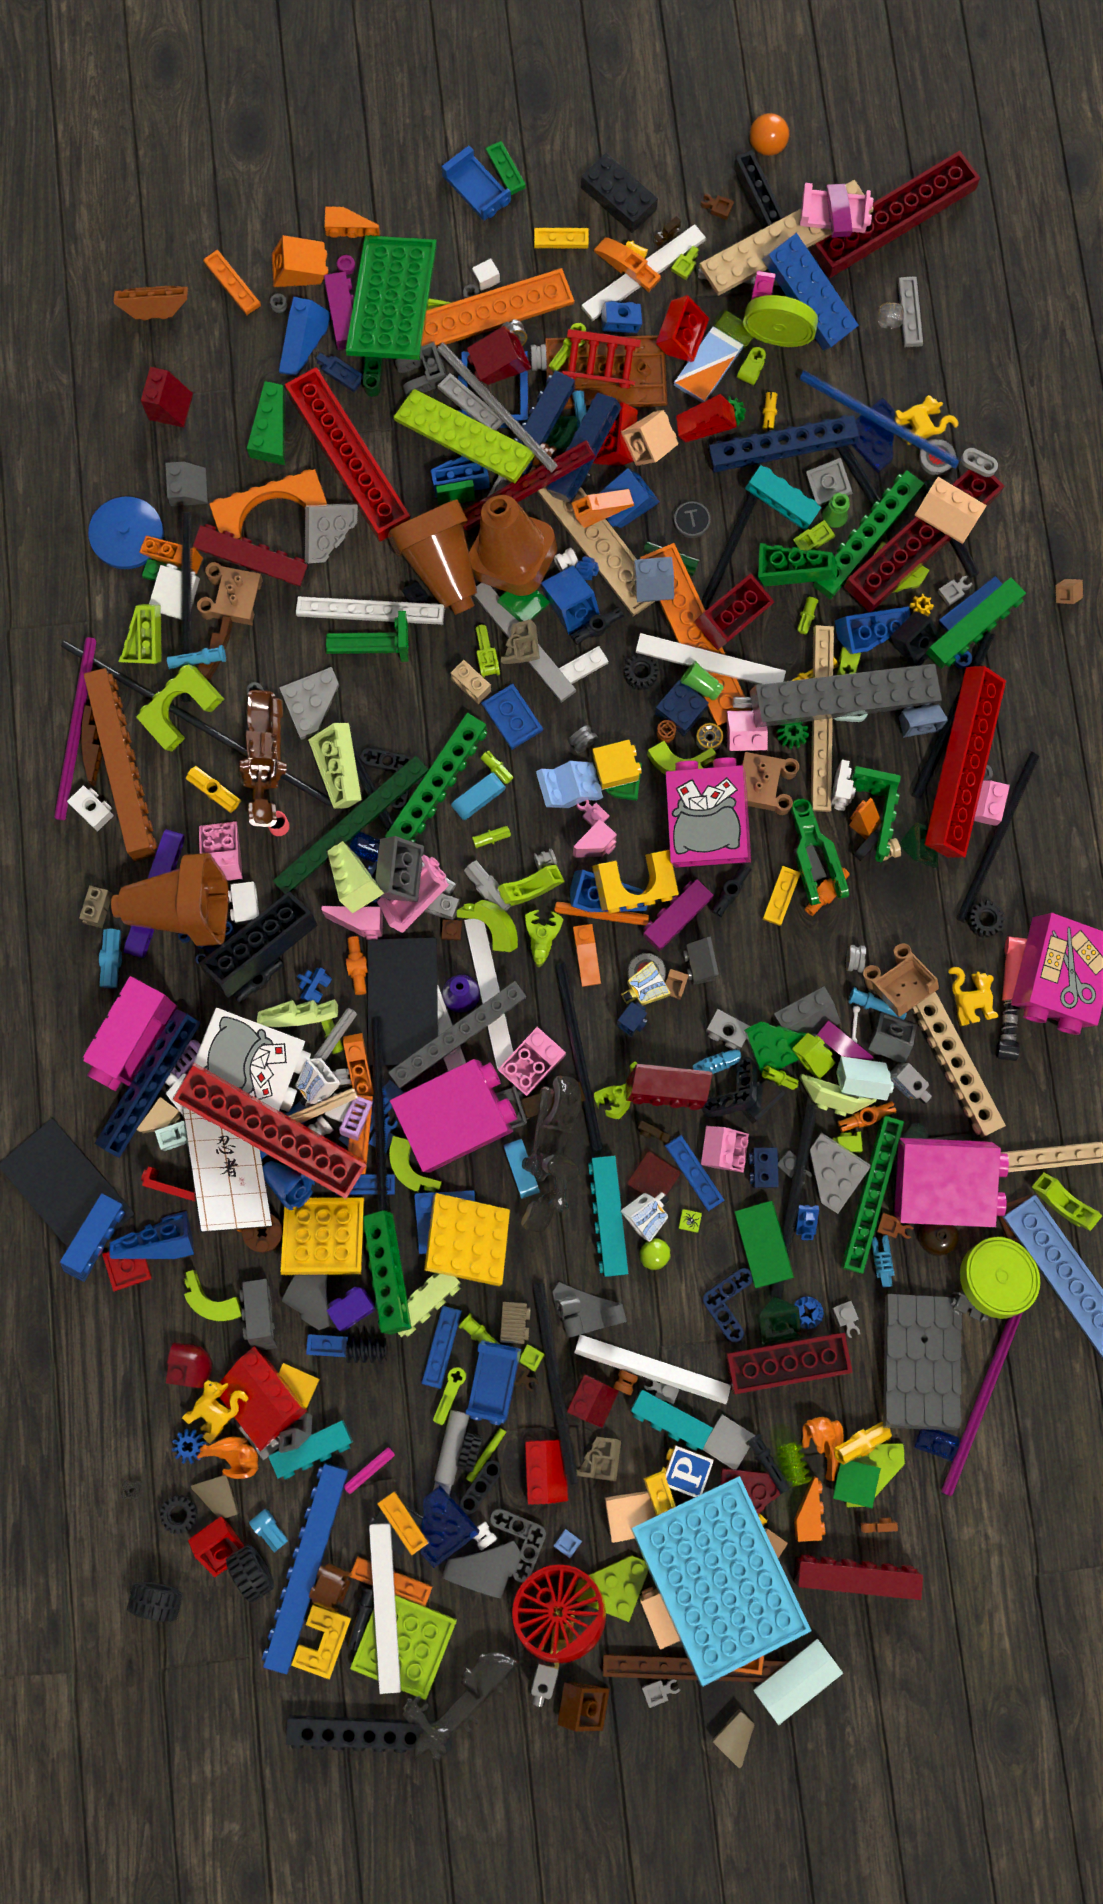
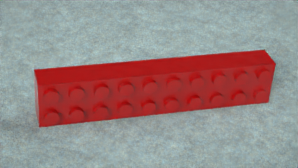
(347, 453)
(965, 762)
(269, 1130)

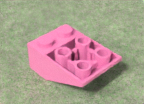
(223, 844)
(532, 1061)

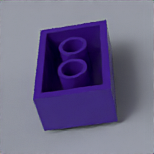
(351, 1309)

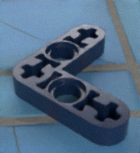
(721, 1306)

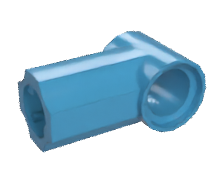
(265, 1526)

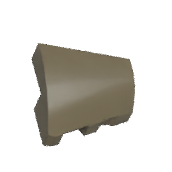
(522, 643)
(601, 1460)
(217, 1496)
(735, 1737)

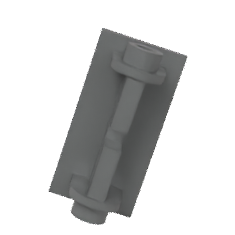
(962, 1304)

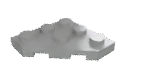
(326, 529)
(310, 700)
(836, 1171)

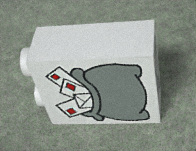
(252, 1057)

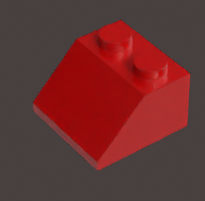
(214, 1545)

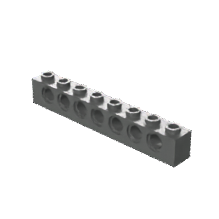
(457, 1035)

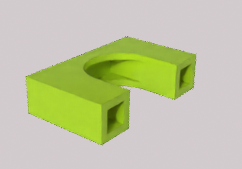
(156, 714)

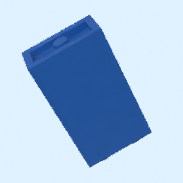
(475, 184)
(493, 1382)

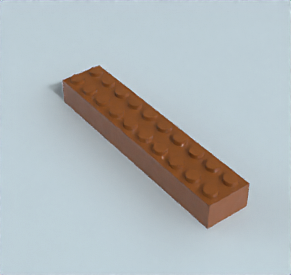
(119, 764)

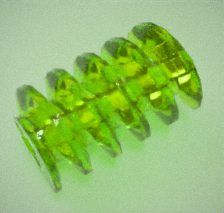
(794, 1464)

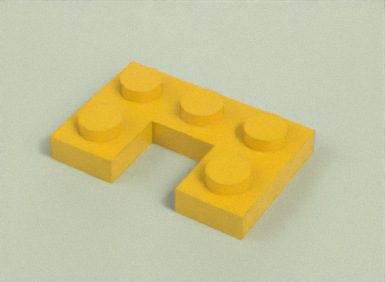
(334, 1628)

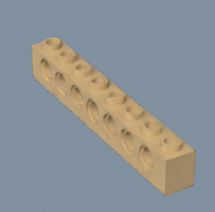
(966, 1067)

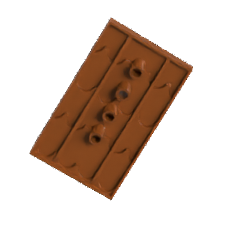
(647, 371)

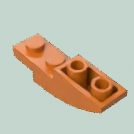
(628, 261)

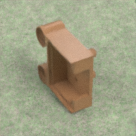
(234, 596)
(763, 779)
(904, 984)

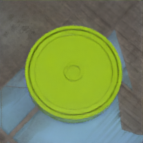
(780, 321)
(1000, 1277)

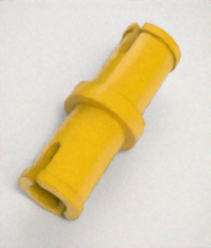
(769, 411)

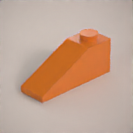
(586, 955)

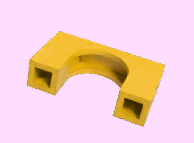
(661, 884)

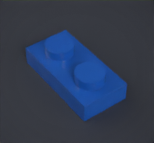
(326, 1345)

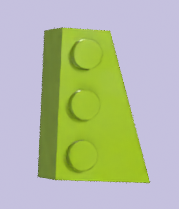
(144, 636)

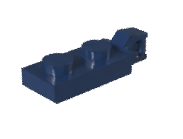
(340, 371)

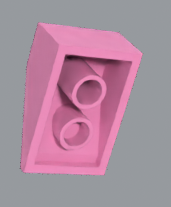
(365, 921)

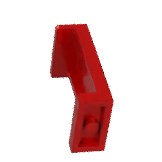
(149, 1180)

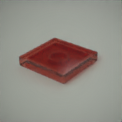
(653, 1176)

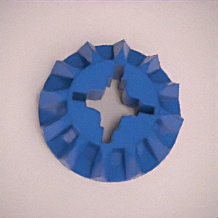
(817, 1314)

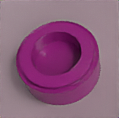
(346, 264)

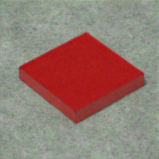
(126, 1272)

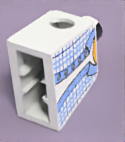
(316, 1082)
(646, 1214)

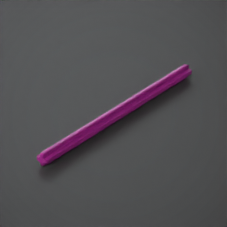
(75, 730)
(980, 1405)

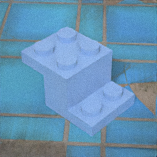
(569, 784)

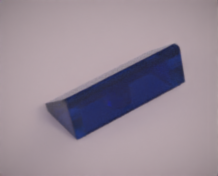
(365, 847)
(937, 1443)

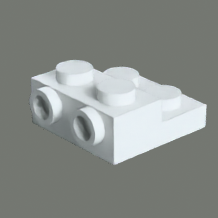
(843, 788)

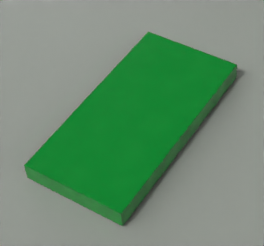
(764, 1244)

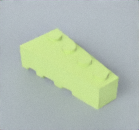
(337, 764)
(351, 878)
(428, 1297)

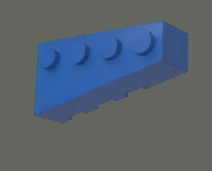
(92, 1237)

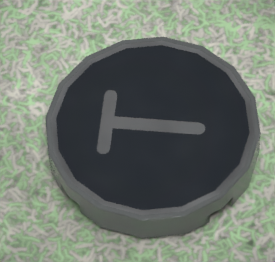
(692, 519)

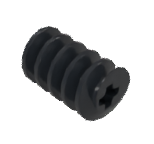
(366, 1350)

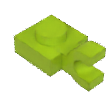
(685, 264)

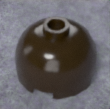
(936, 1243)

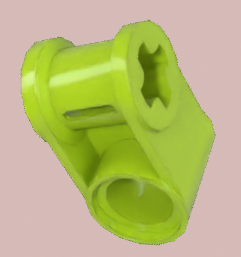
(751, 367)
(848, 662)

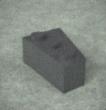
(258, 1314)

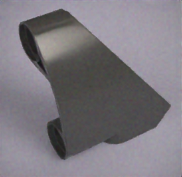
(309, 1297)
(584, 1311)
(484, 1571)

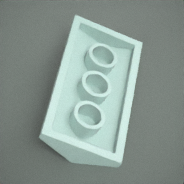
(798, 1681)

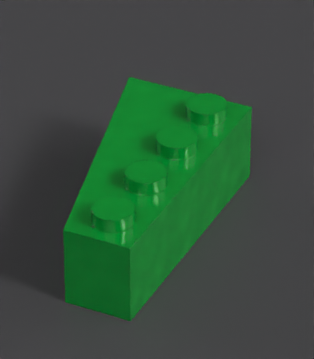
(268, 429)
(794, 565)

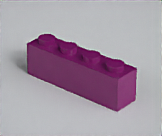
(340, 305)
(674, 918)

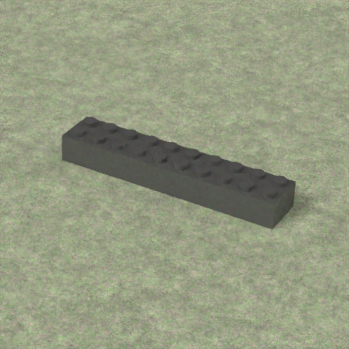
(844, 695)

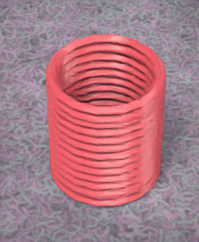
(284, 829)

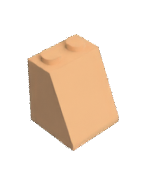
(650, 438)
(627, 1512)
(658, 1618)

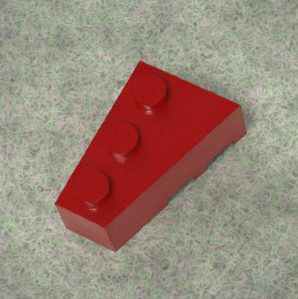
(706, 419)

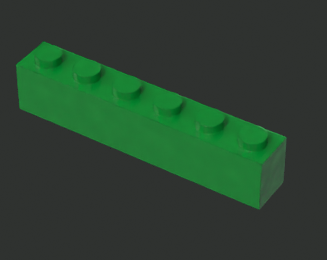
(974, 624)

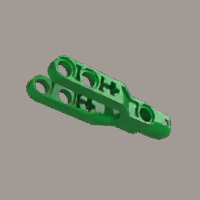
(809, 834)

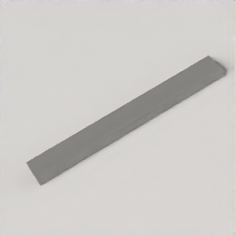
(544, 666)

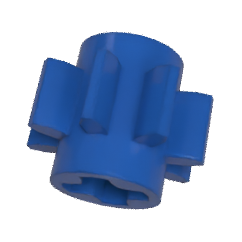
(587, 568)

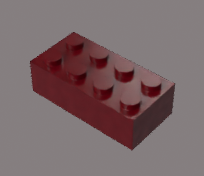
(734, 611)

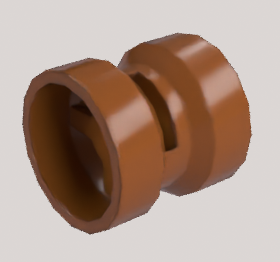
(666, 735)
(623, 1386)

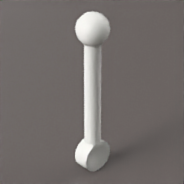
(856, 1009)

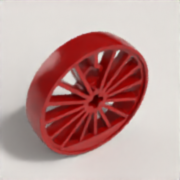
(583, 1643)

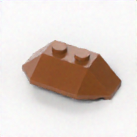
(151, 301)

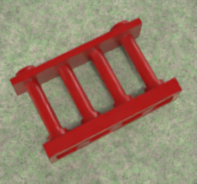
(612, 342)

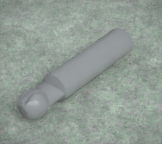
(451, 1450)

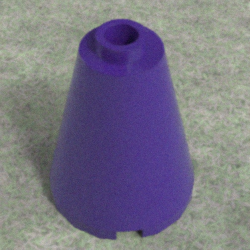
(463, 999)

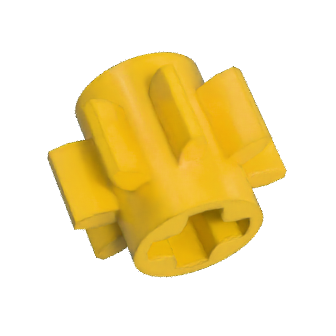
(925, 602)

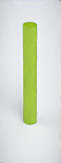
(486, 1454)

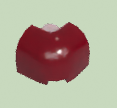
(188, 1365)

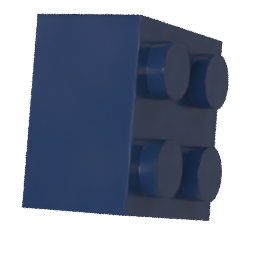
(682, 707)

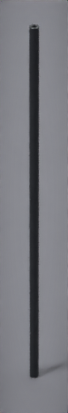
(195, 722)

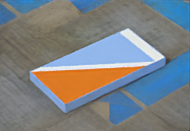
(710, 365)

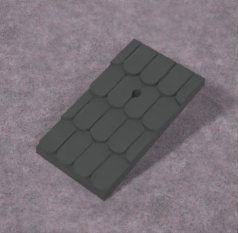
(922, 1363)

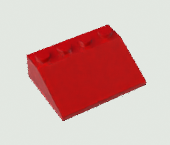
(270, 1401)

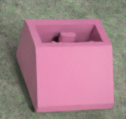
(724, 1149)

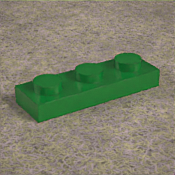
(505, 167)

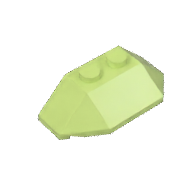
(830, 1096)

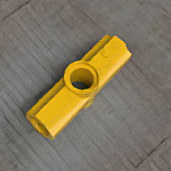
(205, 782)
(862, 1443)

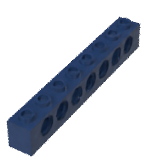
(775, 451)
(147, 1083)

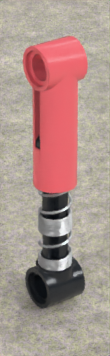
(1008, 1047)

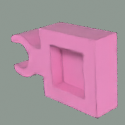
(593, 813)

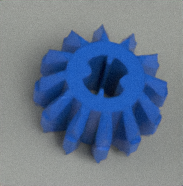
(188, 1454)

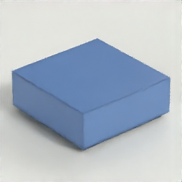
(567, 1543)

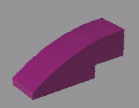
(839, 210)
(842, 1043)

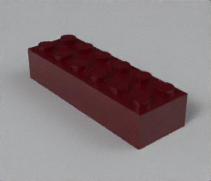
(788, 1363)
(858, 1578)

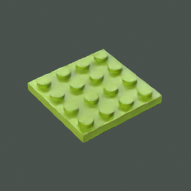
(421, 1645)

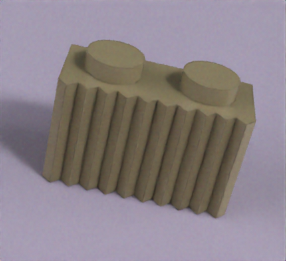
(513, 1322)

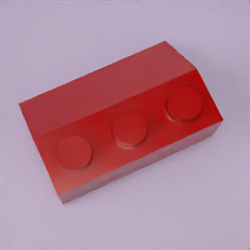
(682, 329)
(614, 449)
(545, 1472)

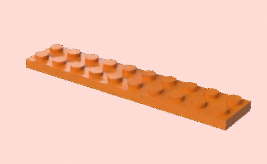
(495, 307)
(681, 614)

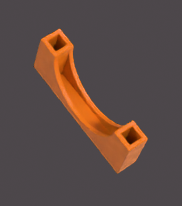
(232, 511)

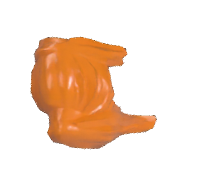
(827, 1437)
(237, 1453)

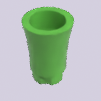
(836, 511)
(702, 681)

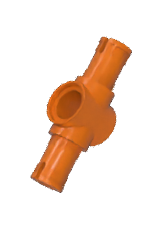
(826, 894)
(356, 965)
(858, 1121)

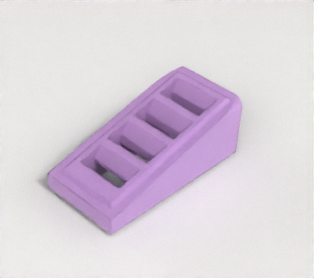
(184, 1069)
(355, 1134)

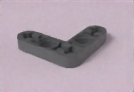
(525, 1534)

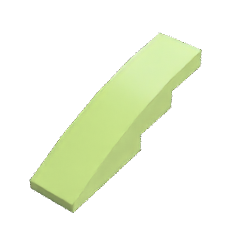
(291, 1015)

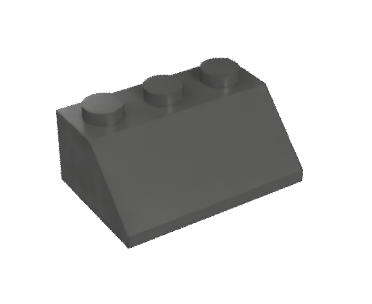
(399, 869)
(808, 1013)

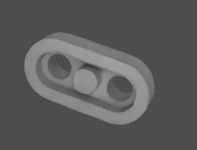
(980, 460)

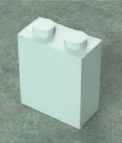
(864, 1078)

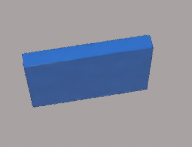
(512, 716)

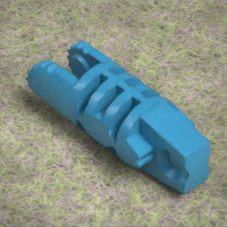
(719, 1061)
(883, 1261)

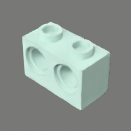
(171, 1136)

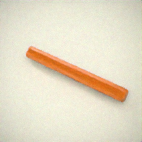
(621, 916)

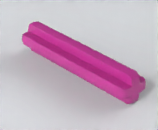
(369, 1470)

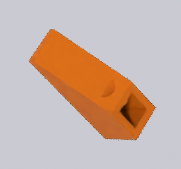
(344, 222)
(601, 506)
(168, 553)
(865, 818)
(358, 1064)
(808, 1517)

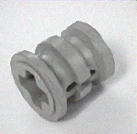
(545, 859)

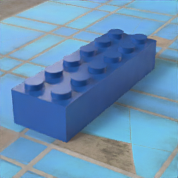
(805, 281)

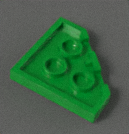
(772, 1045)

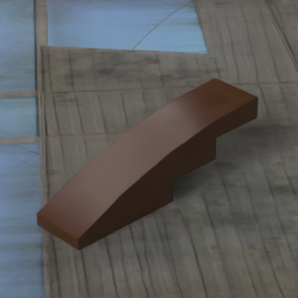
(216, 640)
(91, 751)

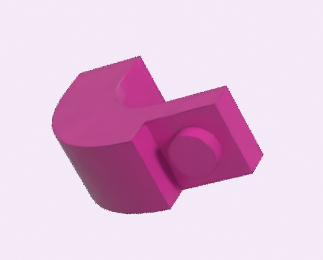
(763, 284)

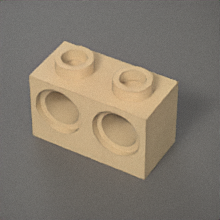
(470, 682)

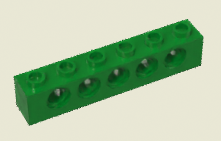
(397, 1298)

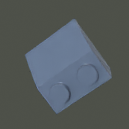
(654, 579)
(922, 720)

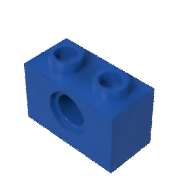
(614, 322)

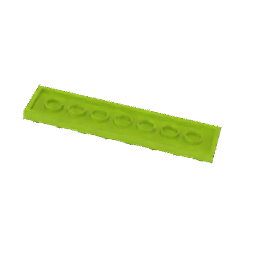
(464, 435)

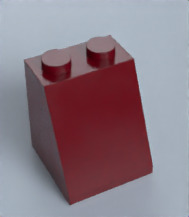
(498, 356)
(166, 398)
(592, 1401)

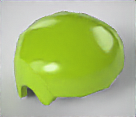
(655, 1254)

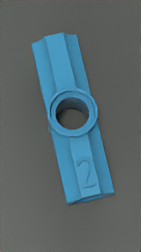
(110, 958)

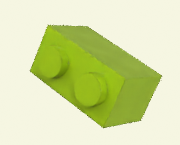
(814, 1055)

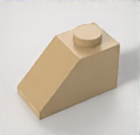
(160, 1116)

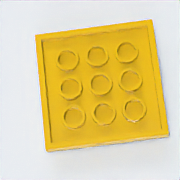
(323, 1237)
(467, 1239)

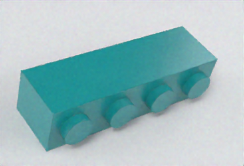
(783, 497)
(671, 1419)
(316, 1446)

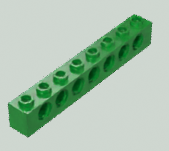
(911, 486)
(468, 725)
(872, 1195)

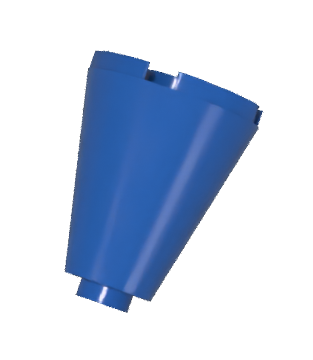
(288, 1184)

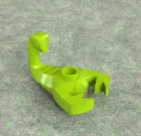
(542, 936)
(615, 1095)

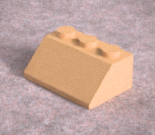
(950, 510)

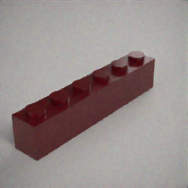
(250, 556)

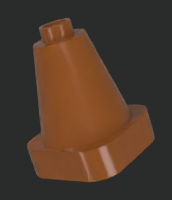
(511, 547)
(439, 554)
(179, 901)

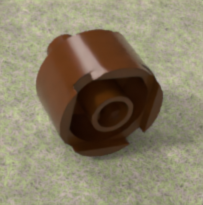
(264, 1244)
(330, 1587)

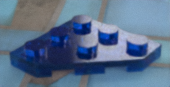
(875, 441)
(444, 1527)

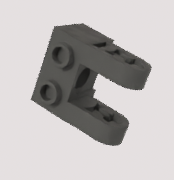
(435, 370)

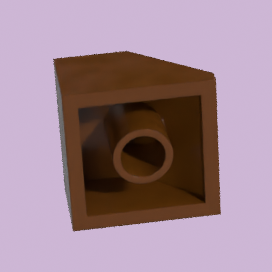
(583, 1707)

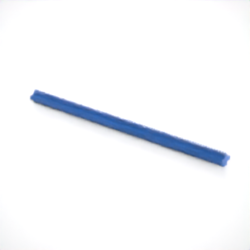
(880, 420)

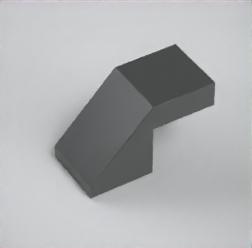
(298, 1434)

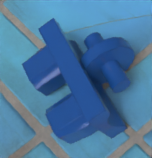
(318, 977)
(807, 1221)

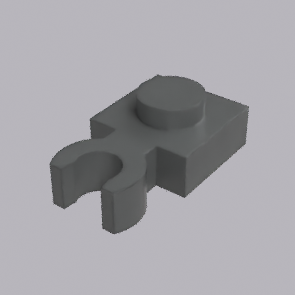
(787, 1165)

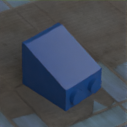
(641, 494)
(571, 599)

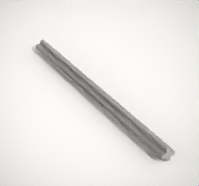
(499, 410)

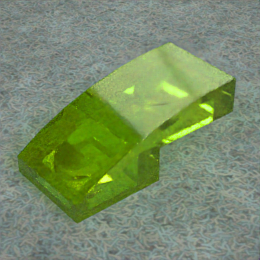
(734, 327)

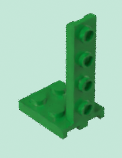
(372, 642)
(880, 784)

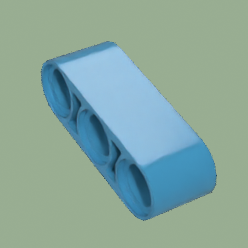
(478, 796)
(524, 1180)

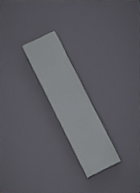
(912, 321)
(469, 402)

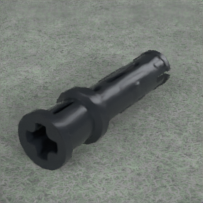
(763, 1455)
(364, 1607)

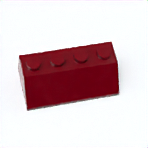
(668, 1086)

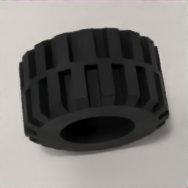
(250, 1573)
(154, 1601)

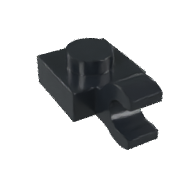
(416, 593)

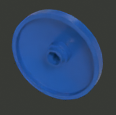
(120, 530)

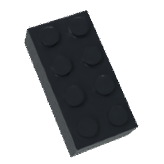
(619, 192)

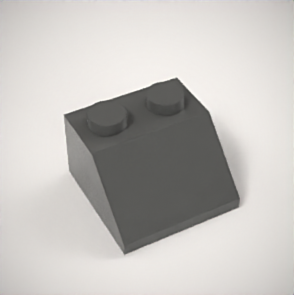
(186, 484)
(701, 961)
(893, 1037)

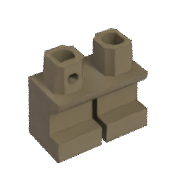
(95, 906)

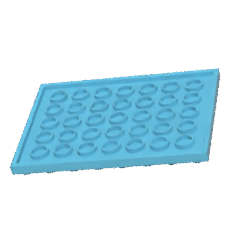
(720, 1580)

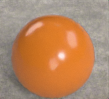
(769, 134)

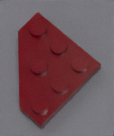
(757, 1484)

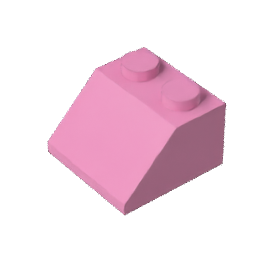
(743, 732)
(991, 802)
(596, 841)

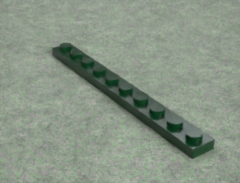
(351, 824)

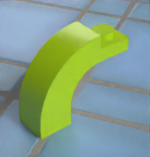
(665, 760)
(532, 886)
(497, 920)
(399, 1160)
(1064, 1203)
(207, 1308)

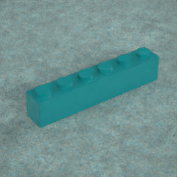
(609, 1216)

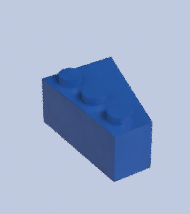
(460, 470)

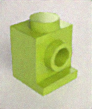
(850, 1142)

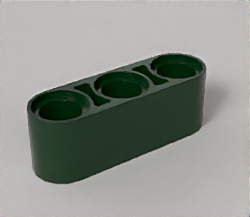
(373, 376)

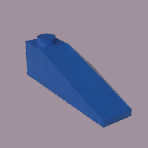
(304, 329)
(867, 630)
(585, 894)
(164, 1240)

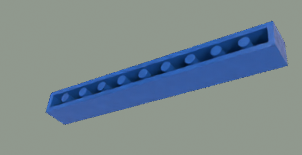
(306, 1566)

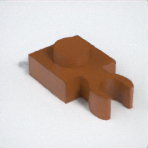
(891, 1226)
(883, 1525)

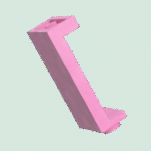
(815, 209)
(403, 913)

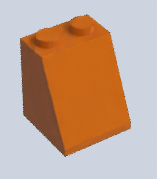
(298, 262)

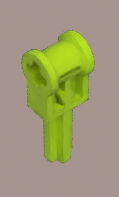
(564, 352)
(486, 655)
(448, 1396)

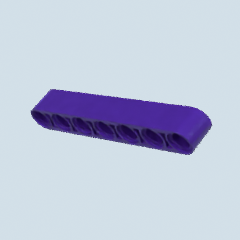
(164, 861)

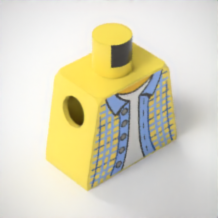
(646, 986)

